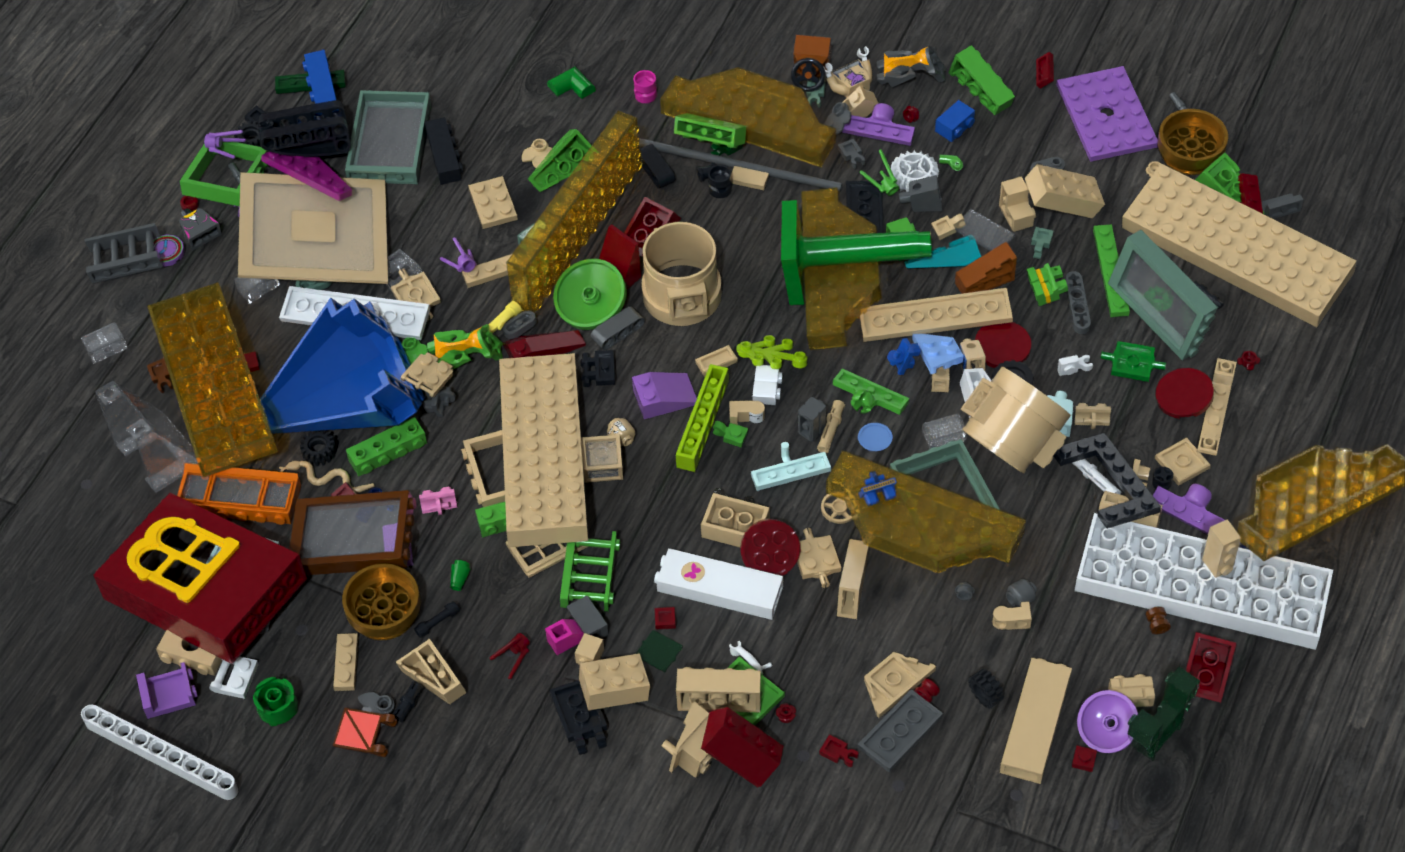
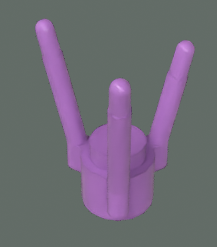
(214, 141)
(465, 261)

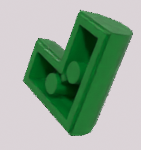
(573, 80)

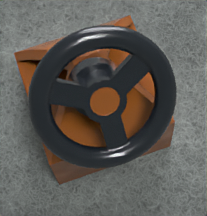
(809, 58)

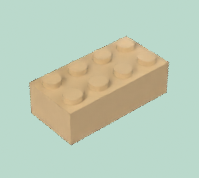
(1064, 191)
(719, 689)

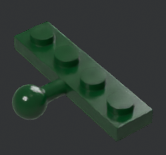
(298, 82)

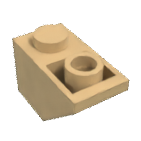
(861, 102)

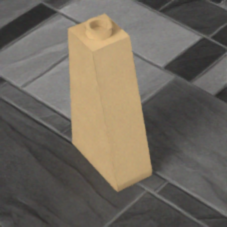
(852, 579)

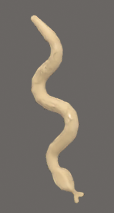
(295, 465)

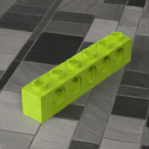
(702, 418)

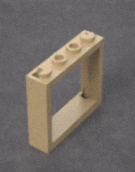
(475, 444)

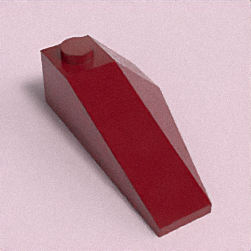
(544, 344)

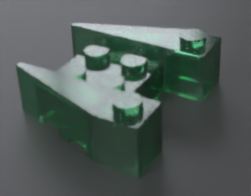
(1151, 732)

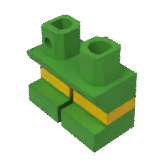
(1044, 283)

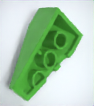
(560, 160)
(1222, 177)

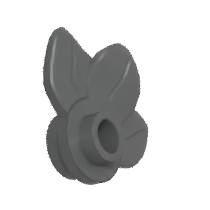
(839, 117)
(372, 703)

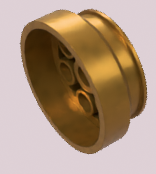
(1191, 140)
(373, 583)

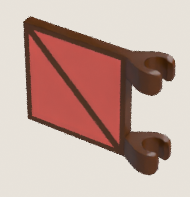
(360, 730)

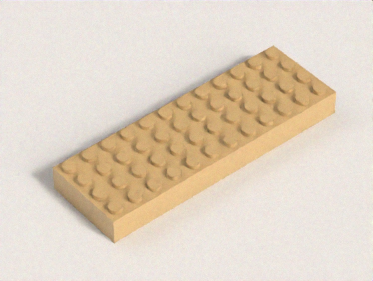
(1239, 245)
(542, 451)

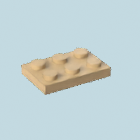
(492, 202)

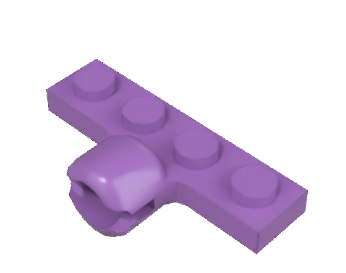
(880, 126)
(1189, 508)

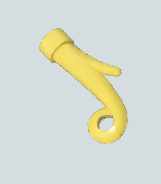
(509, 312)

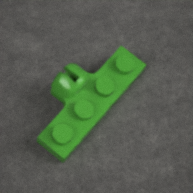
(869, 394)

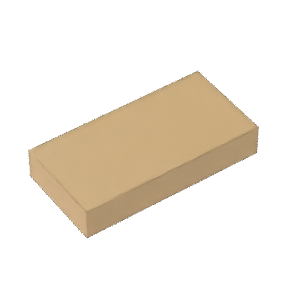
(749, 178)
(721, 357)

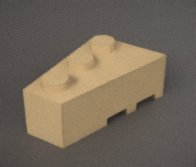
(432, 672)

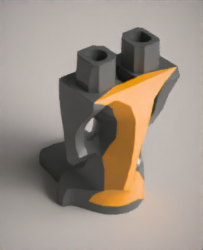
(900, 66)

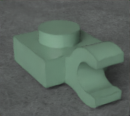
(1041, 239)

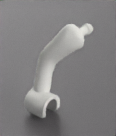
(736, 651)

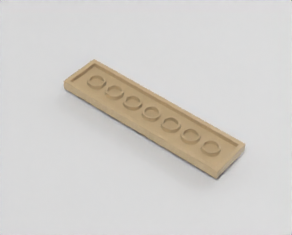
(936, 314)

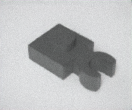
(851, 151)

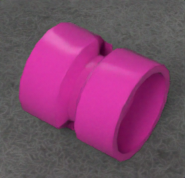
(645, 86)

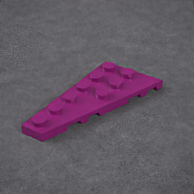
(311, 172)

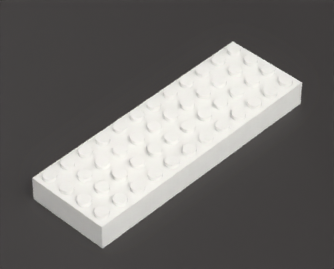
(1166, 570)

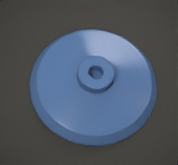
(875, 436)

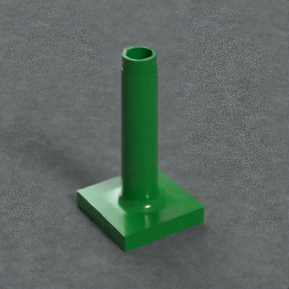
(804, 252)

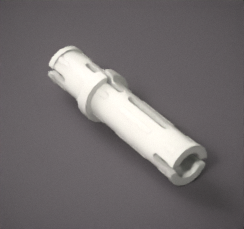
(1090, 471)

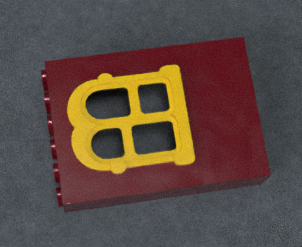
(226, 600)

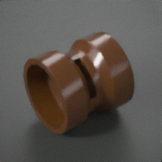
(1158, 620)

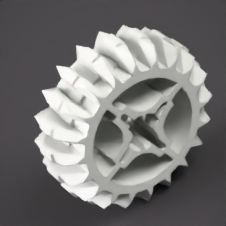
(913, 167)

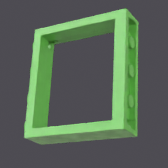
(193, 187)

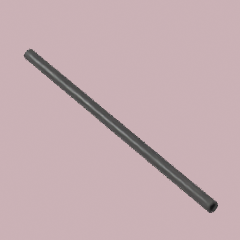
(729, 162)

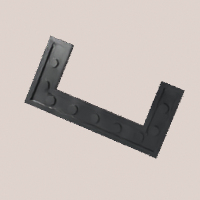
(1140, 502)

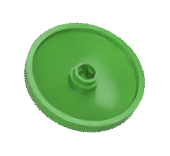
(589, 293)

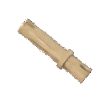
(833, 420)

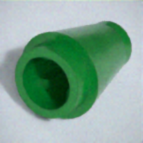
(459, 574)

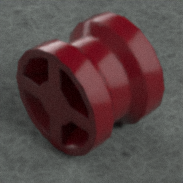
(927, 690)

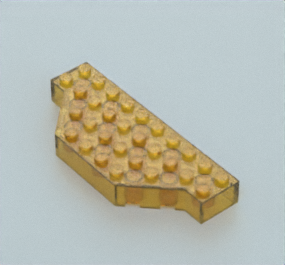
(772, 111)
(835, 292)
(1315, 493)
(923, 520)

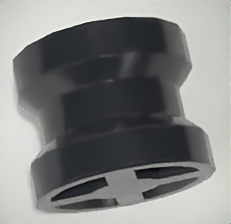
(1165, 474)

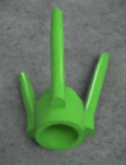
(889, 184)

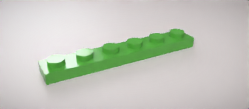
(1108, 258)

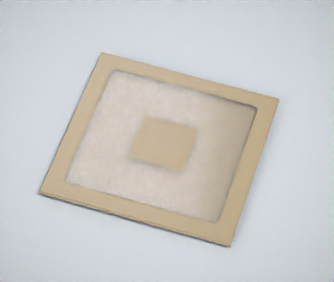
(309, 236)

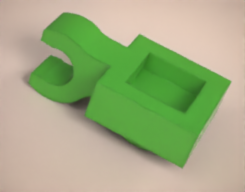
(733, 434)

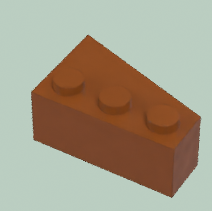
(988, 271)

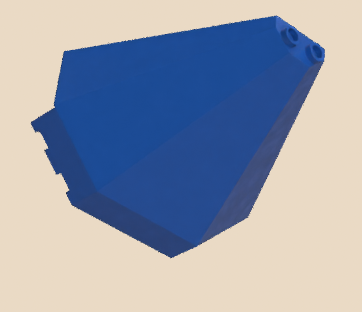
(342, 375)

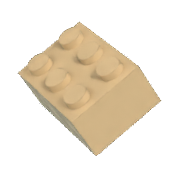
(730, 518)
(614, 681)

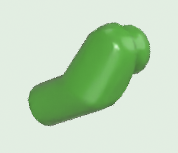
(953, 161)

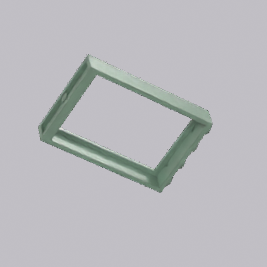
(945, 453)

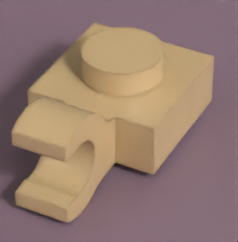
(945, 227)

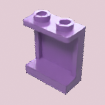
(167, 691)

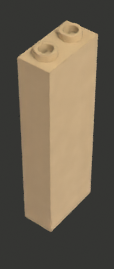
(1035, 720)

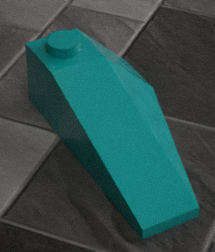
(959, 253)

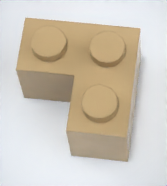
(1015, 204)

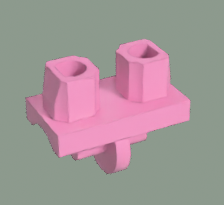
(438, 501)

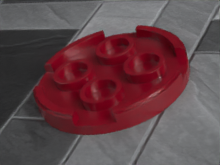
(1004, 343)
(1184, 393)
(770, 547)

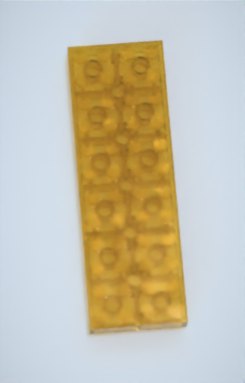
(574, 213)
(211, 380)

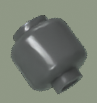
(1021, 592)

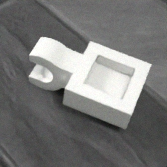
(1071, 364)

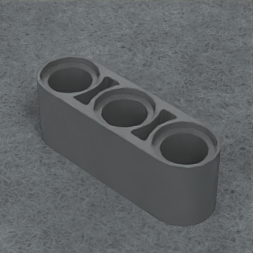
(617, 328)

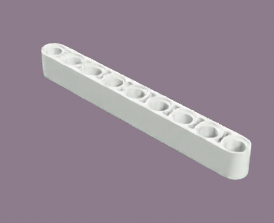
(165, 758)

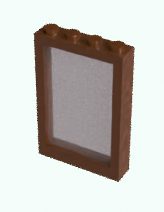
(353, 531)

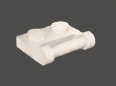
(239, 680)

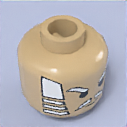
(621, 427)

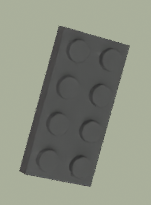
(900, 730)

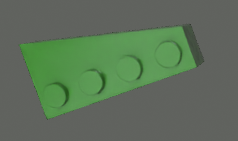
(981, 80)

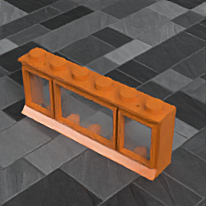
(243, 493)

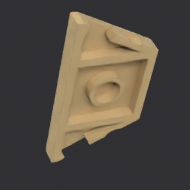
(894, 679)

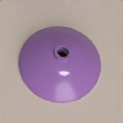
(1095, 718)

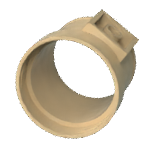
(680, 299)
(1015, 420)

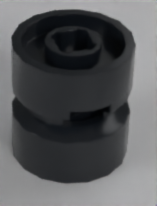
(719, 181)

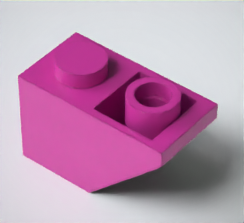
(563, 635)

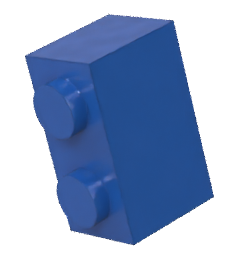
(955, 121)

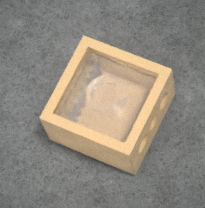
(601, 458)

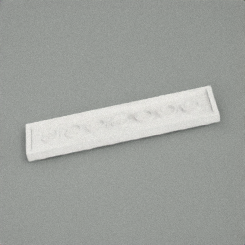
(403, 317)

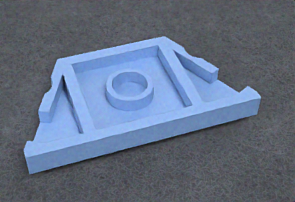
(938, 351)

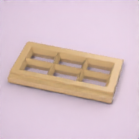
(542, 564)

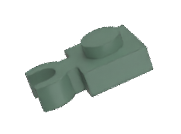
(815, 95)

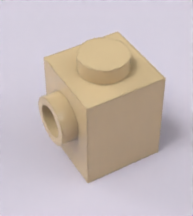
(589, 649)

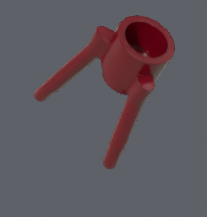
(516, 645)

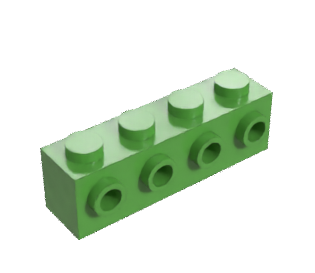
(710, 130)
(386, 446)
(491, 519)

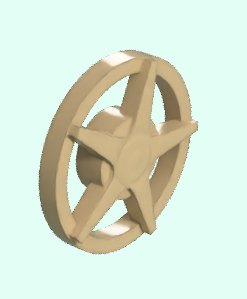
(838, 508)

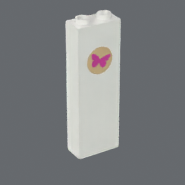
(719, 583)

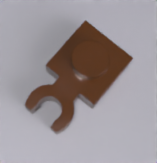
(159, 374)

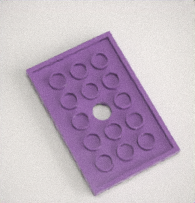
(1101, 134)

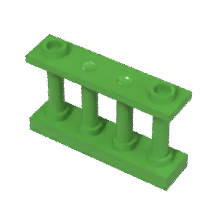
(570, 576)

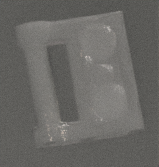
(398, 261)

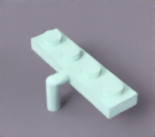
(790, 470)

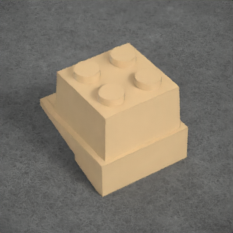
(688, 749)

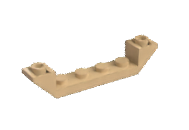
(1216, 412)

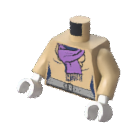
(851, 76)

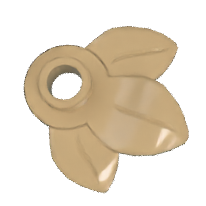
(537, 152)

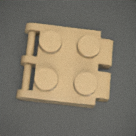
(428, 373)

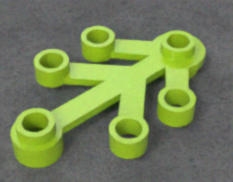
(757, 354)

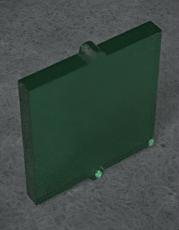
(659, 651)

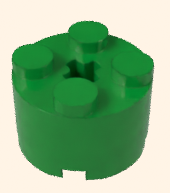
(275, 701)

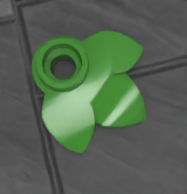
(413, 348)

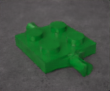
(1133, 361)

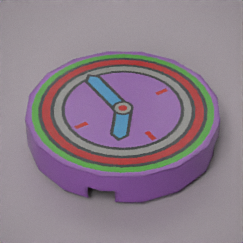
(169, 248)

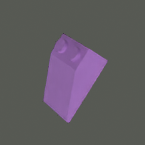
(662, 393)

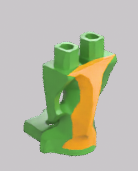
(479, 340)

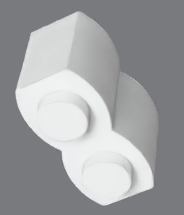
(766, 385)

